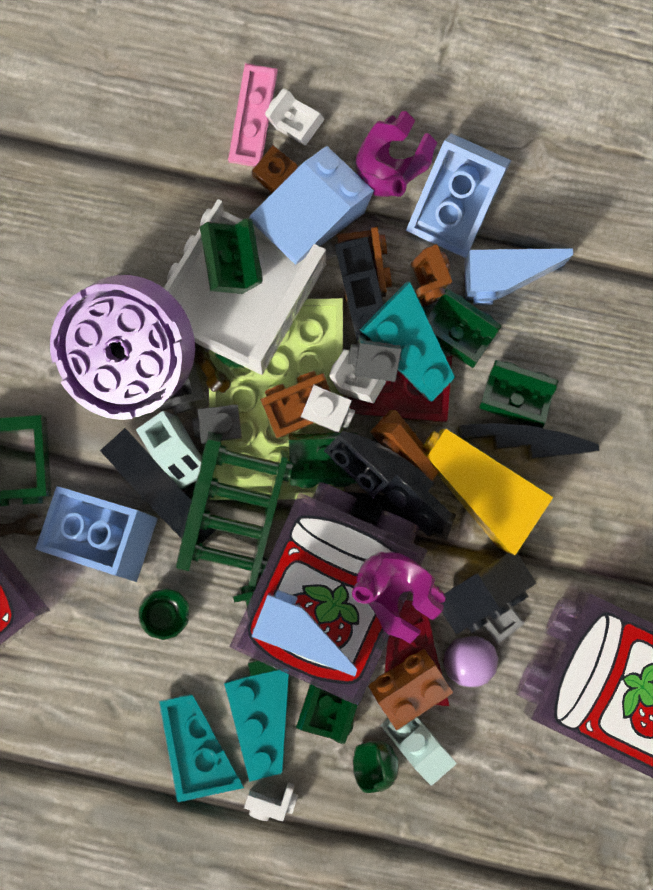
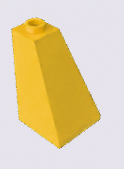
(490, 492)

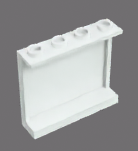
(247, 324)

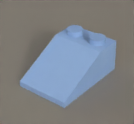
(458, 195)
(312, 205)
(503, 271)
(96, 533)
(294, 630)

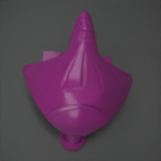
(380, 170)
(382, 582)

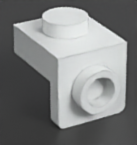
(293, 117)
(353, 386)
(328, 409)
(263, 807)

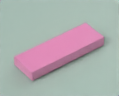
(250, 121)

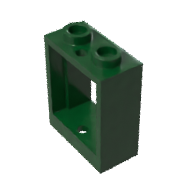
(38, 424)

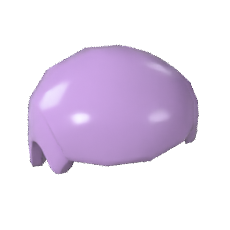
(470, 661)

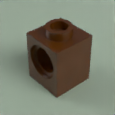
(273, 169)

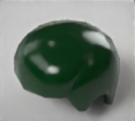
(163, 613)
(375, 766)

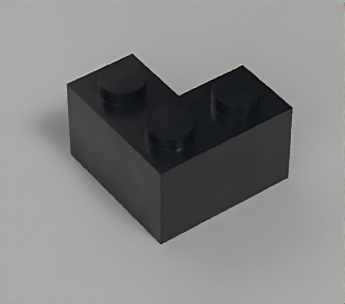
(487, 593)

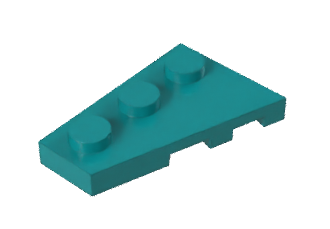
(405, 324)
(260, 720)
(194, 752)

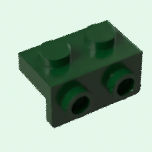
(231, 256)
(462, 327)
(518, 393)
(313, 464)
(326, 715)

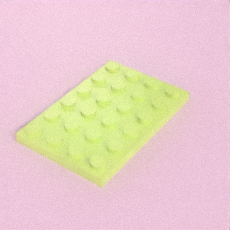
(308, 346)

